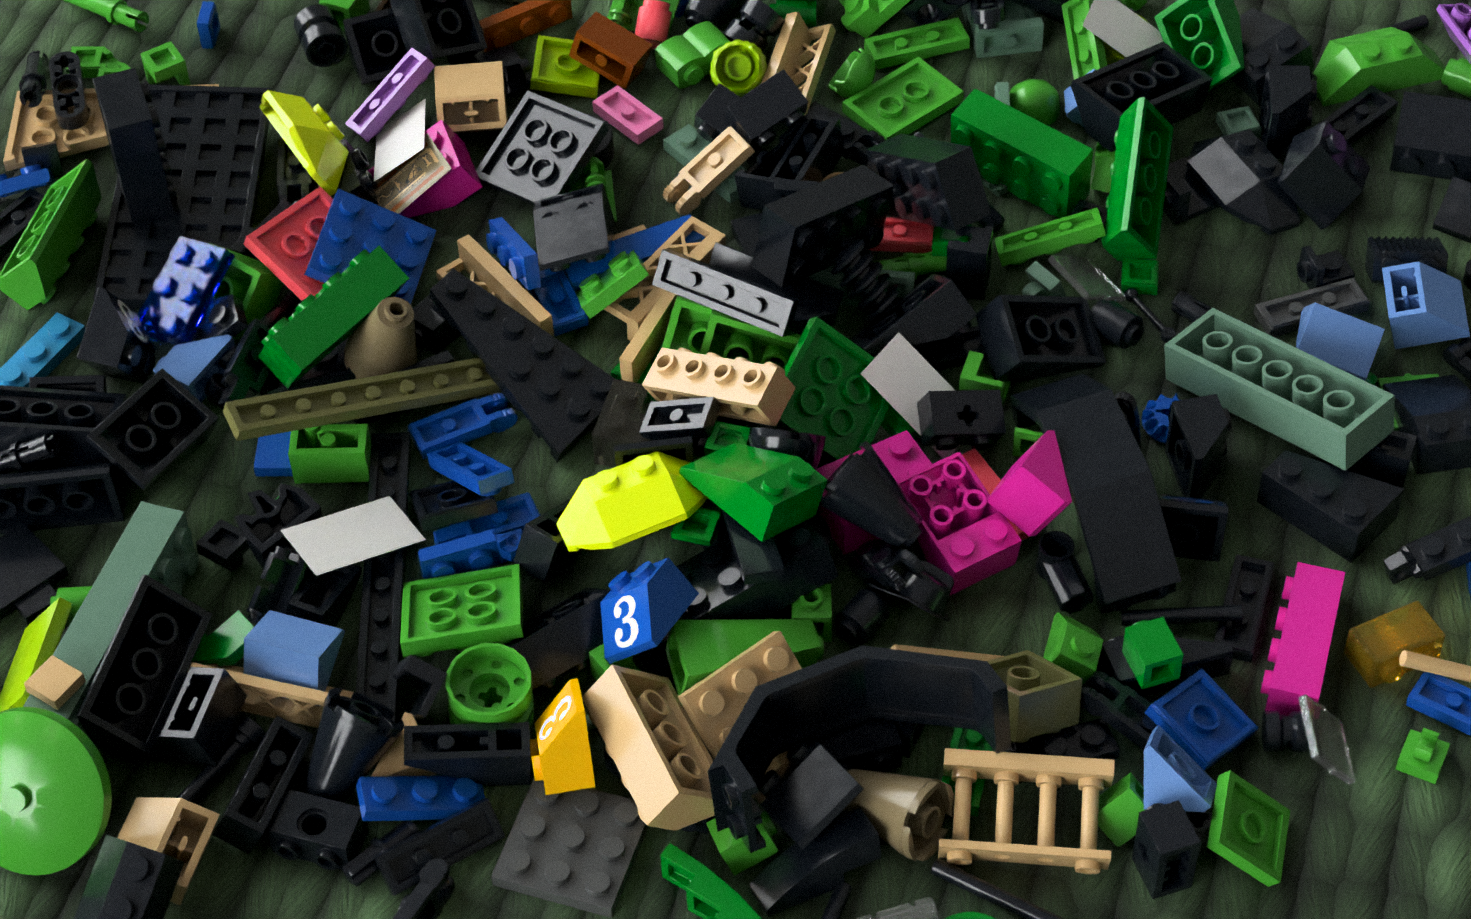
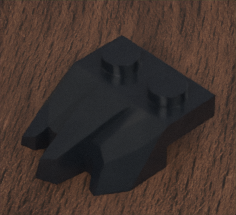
(271, 516)

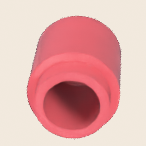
(653, 22)

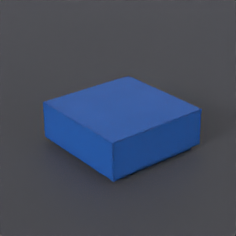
(208, 24)

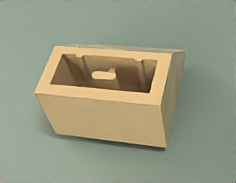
(471, 96)
(174, 829)

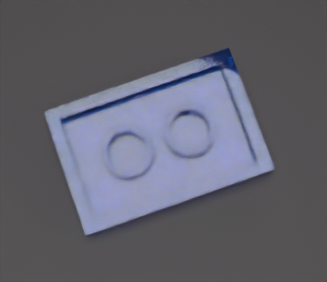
(184, 291)

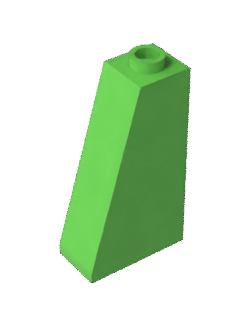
(704, 646)

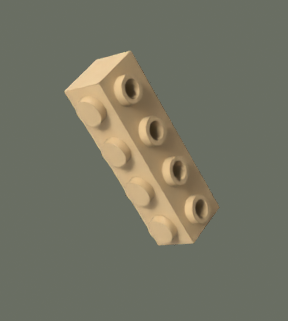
(741, 387)

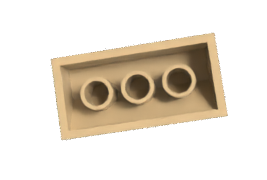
(652, 746)

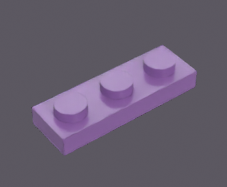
(390, 95)

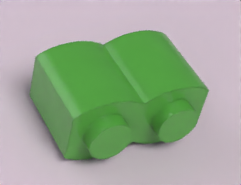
(689, 56)

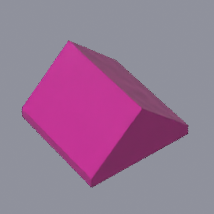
(1034, 487)

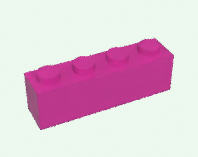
(1305, 637)

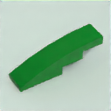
(705, 891)

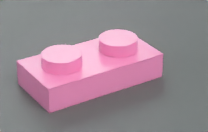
(627, 114)

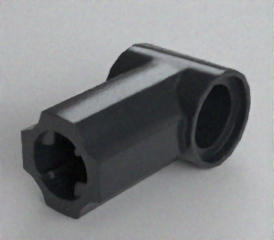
(1063, 572)

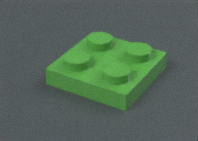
(600, 291)
(1248, 828)

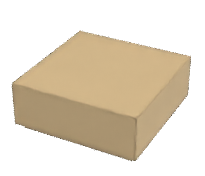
(54, 682)

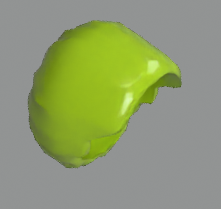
(738, 66)

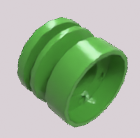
(489, 686)

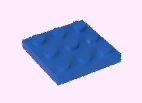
(360, 225)

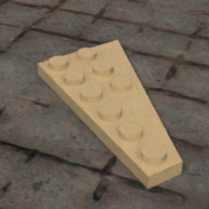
(40, 125)

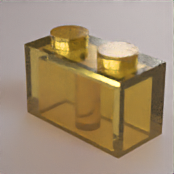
(1377, 644)

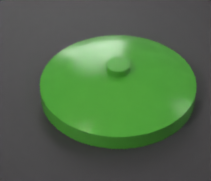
(50, 792)

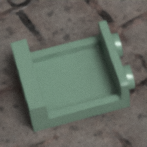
(1016, 34)

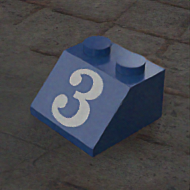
(643, 608)

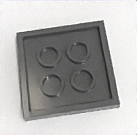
(572, 848)

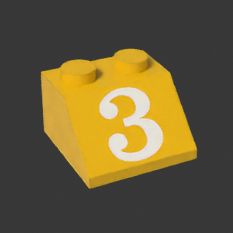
(562, 744)

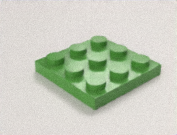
(461, 610)

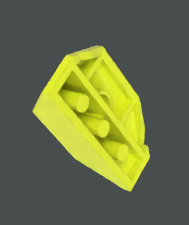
(308, 136)
(628, 503)

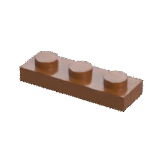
(523, 21)

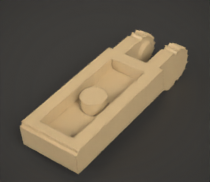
(707, 171)

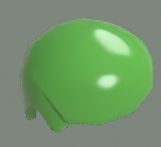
(854, 74)
(1036, 99)

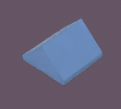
(1338, 339)
(292, 650)
(1174, 775)

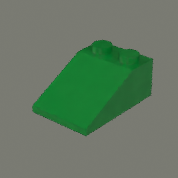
(1205, 35)
(758, 487)

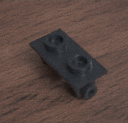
(285, 573)

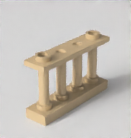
(1049, 774)

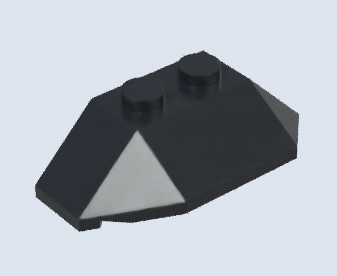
(1244, 180)

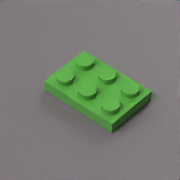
(903, 100)

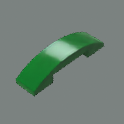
(708, 520)

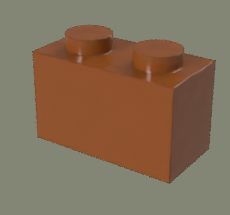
(610, 50)

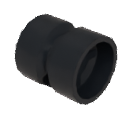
(757, 15)
(320, 35)

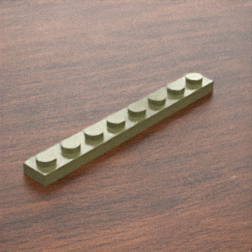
(358, 398)

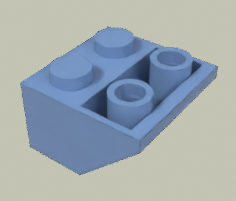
(1423, 305)

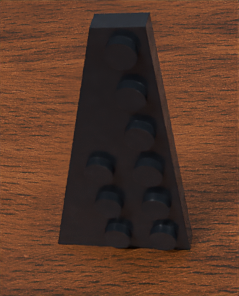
(533, 369)

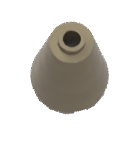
(383, 340)
(904, 810)

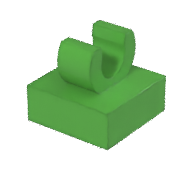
(1423, 755)

